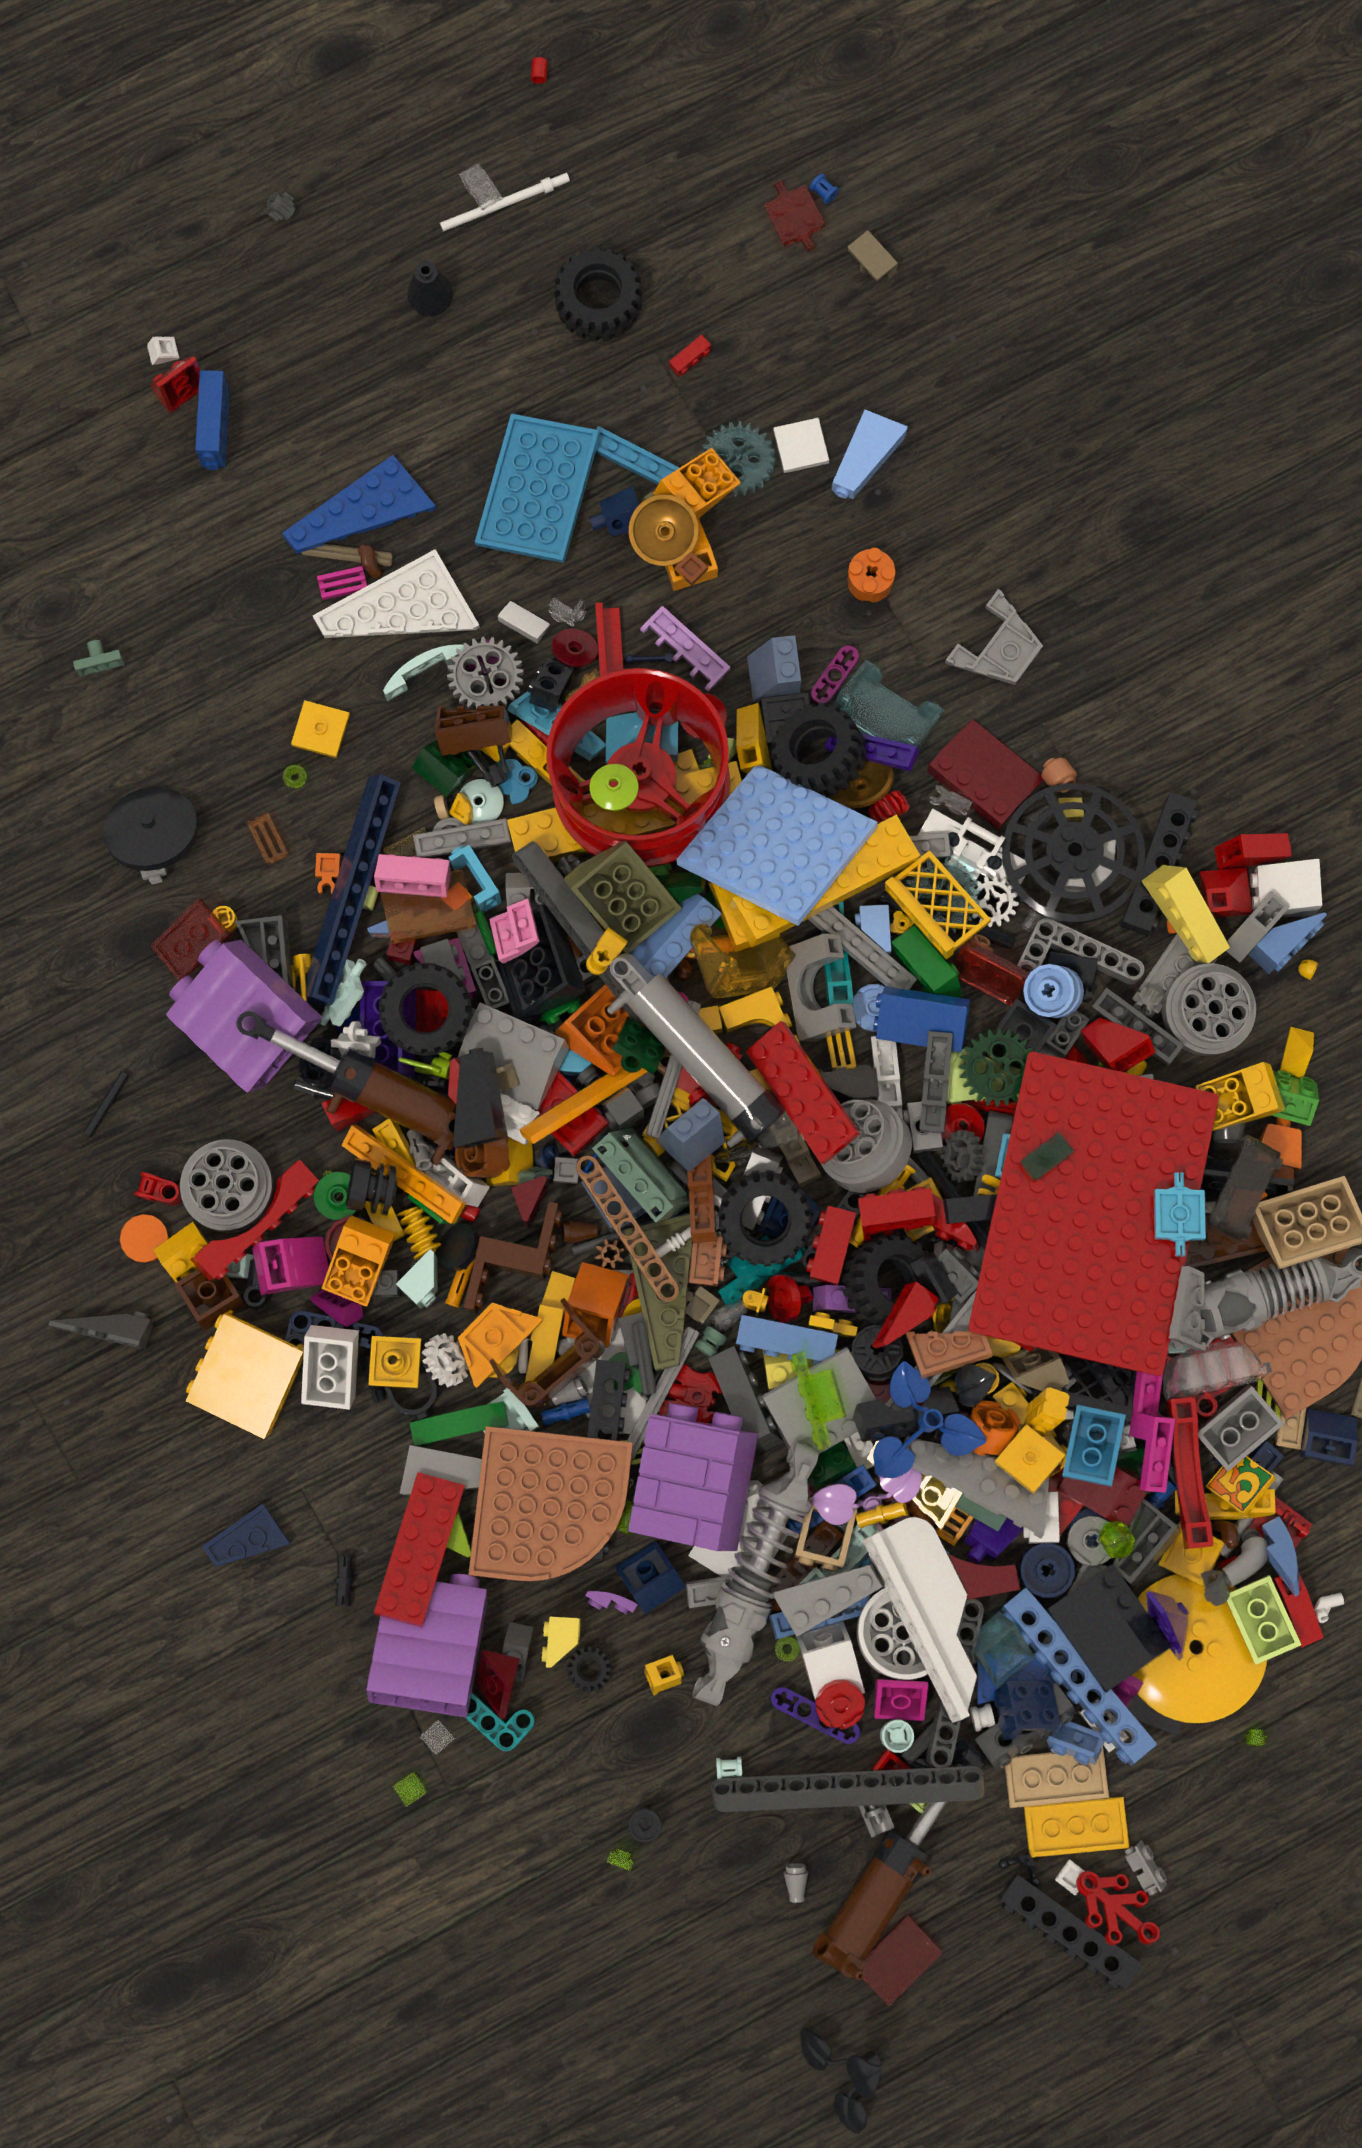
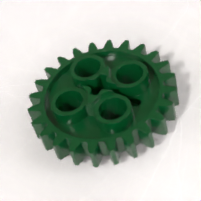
(982, 1082)

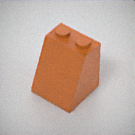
(598, 1299)

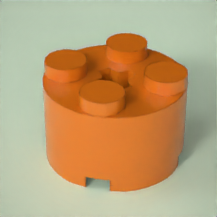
(874, 563)
(996, 1425)

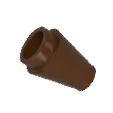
(578, 1231)

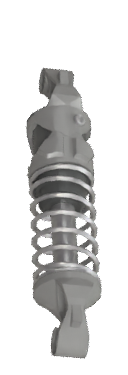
(745, 1598)

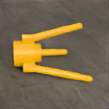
(300, 968)

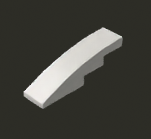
(886, 1063)

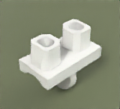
(356, 1038)

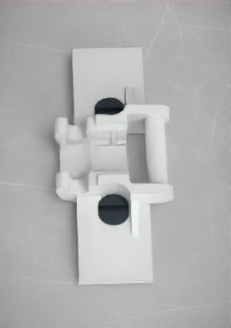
(966, 852)

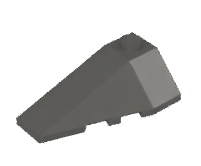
(121, 1328)

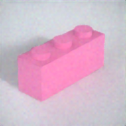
(412, 875)

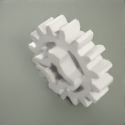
(1003, 898)
(445, 1360)

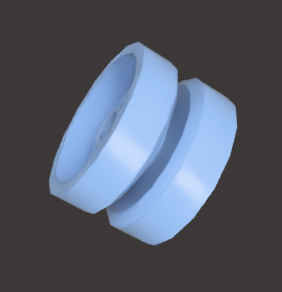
(1057, 1003)

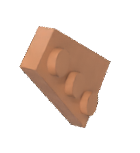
(943, 1352)

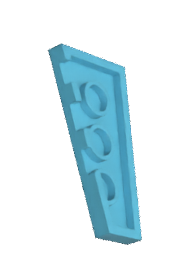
(543, 719)

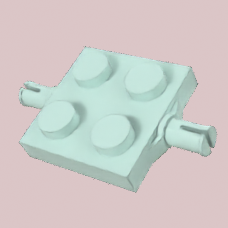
(348, 993)

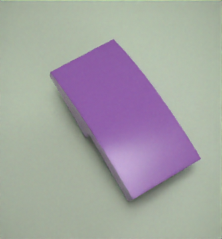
(604, 1599)

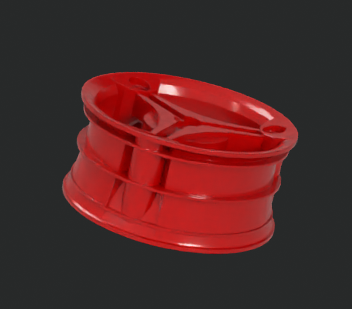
(640, 692)

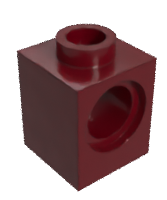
(402, 952)

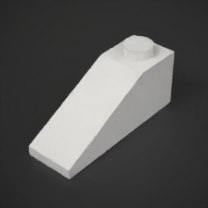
(448, 1175)

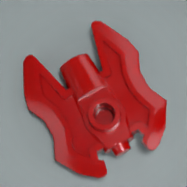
(694, 1391)

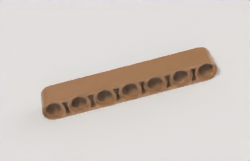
(628, 1240)

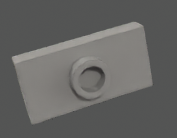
(704, 1591)

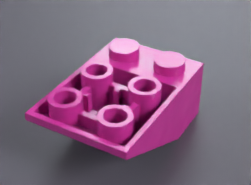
(290, 1264)

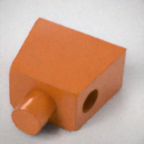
(1284, 1140)

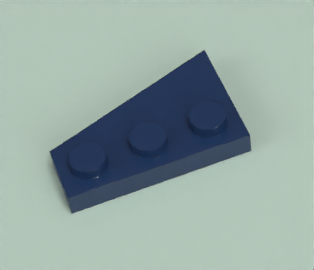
(247, 1537)

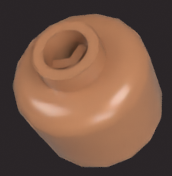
(1058, 772)

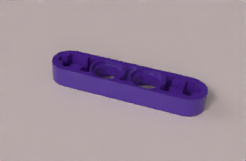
(813, 1718)

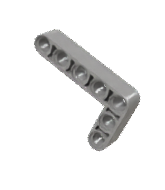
(1079, 942)

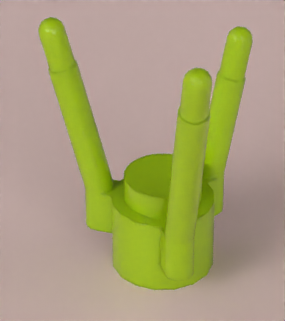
(438, 1067)

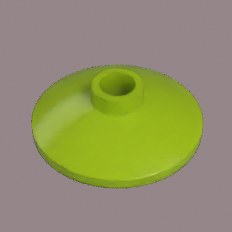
(614, 797)

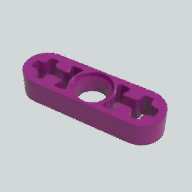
(850, 665)

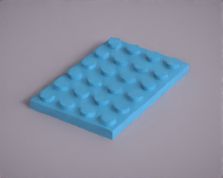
(537, 488)

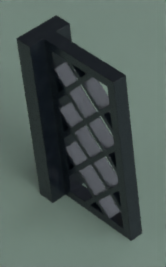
(1088, 1401)

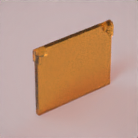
(425, 916)

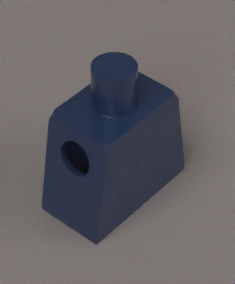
(616, 512)

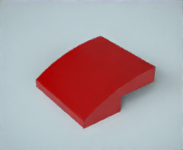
(430, 1010)

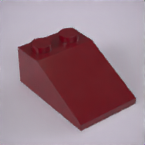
(1113, 1502)

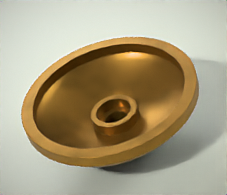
(650, 520)
(868, 788)

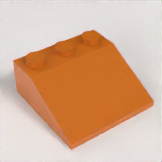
(594, 1031)

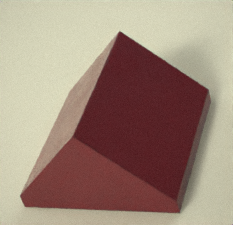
(529, 1197)
(497, 1680)

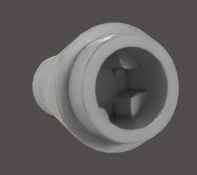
(573, 1391)
(796, 1881)

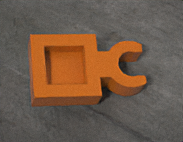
(328, 869)

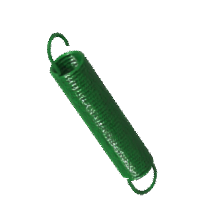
(485, 932)

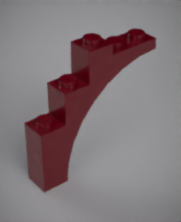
(976, 1578)

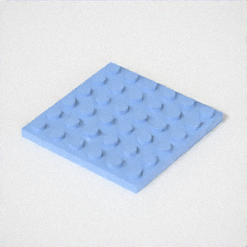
(777, 844)

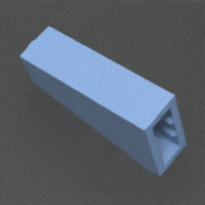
(868, 450)

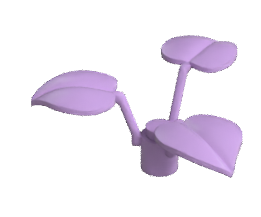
(837, 1501)

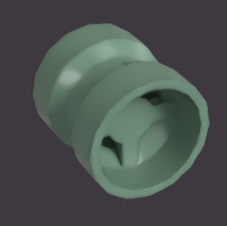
(712, 1337)

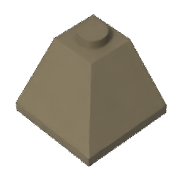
(1037, 1369)

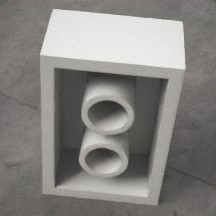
(330, 1367)

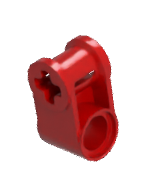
(155, 1188)

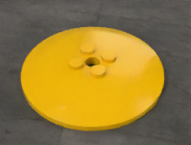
(1204, 1684)

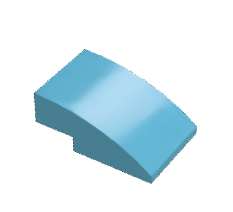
(625, 729)

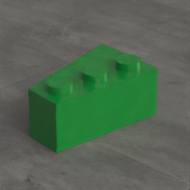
(927, 964)

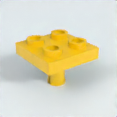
(395, 1362)

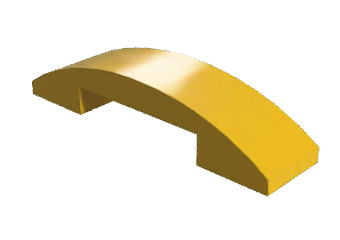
(1222, 1511)

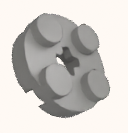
(1077, 1543)

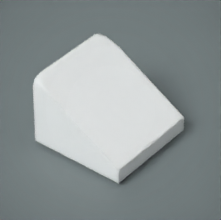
(162, 350)

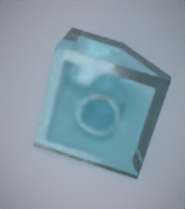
(1002, 1649)

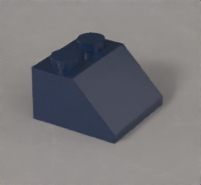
(650, 1577)

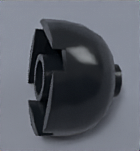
(314, 1074)

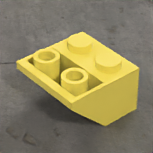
(562, 1638)

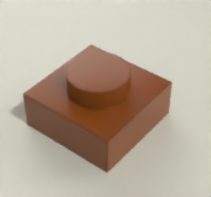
(691, 568)

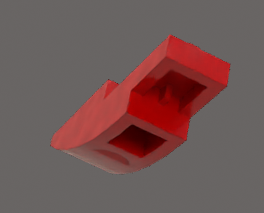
(958, 1232)

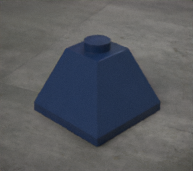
(776, 1217)

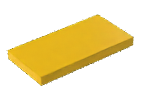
(1076, 1827)

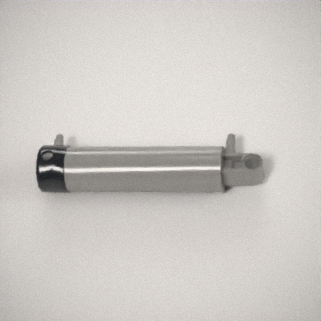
(696, 1049)

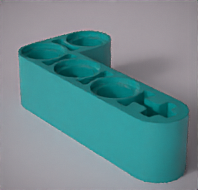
(500, 1725)

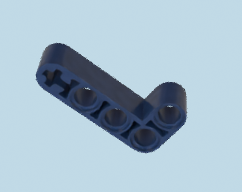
(294, 1333)

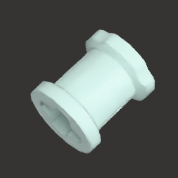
(729, 1768)

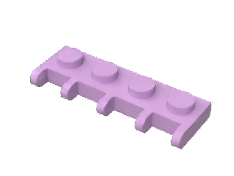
(687, 647)

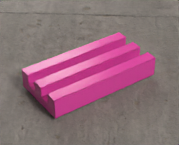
(338, 575)

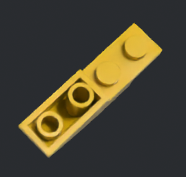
(532, 751)

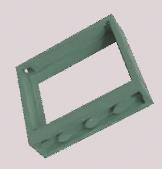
(643, 1174)

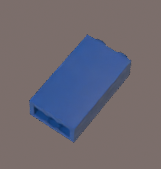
(212, 419)
(911, 1014)

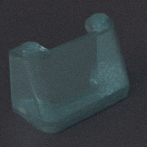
(883, 712)

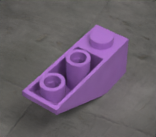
(832, 1299)

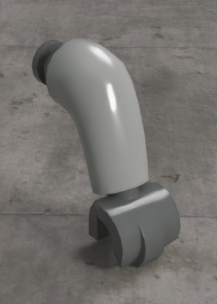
(1250, 1560)

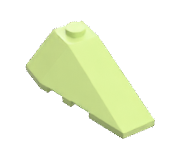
(957, 1092)

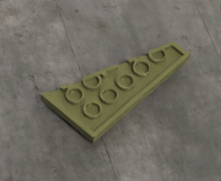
(662, 1318)

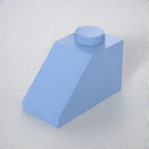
(875, 924)

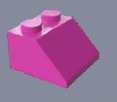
(900, 1699)

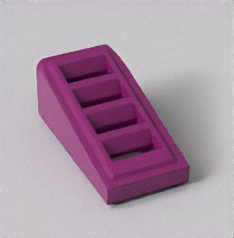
(339, 1308)

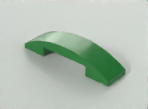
(458, 1423)

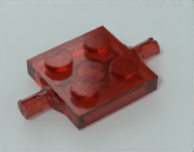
(794, 215)

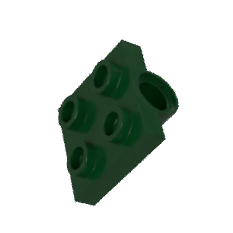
(638, 1047)
(830, 1466)

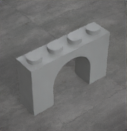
(811, 1020)

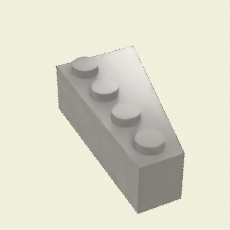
(820, 1599)

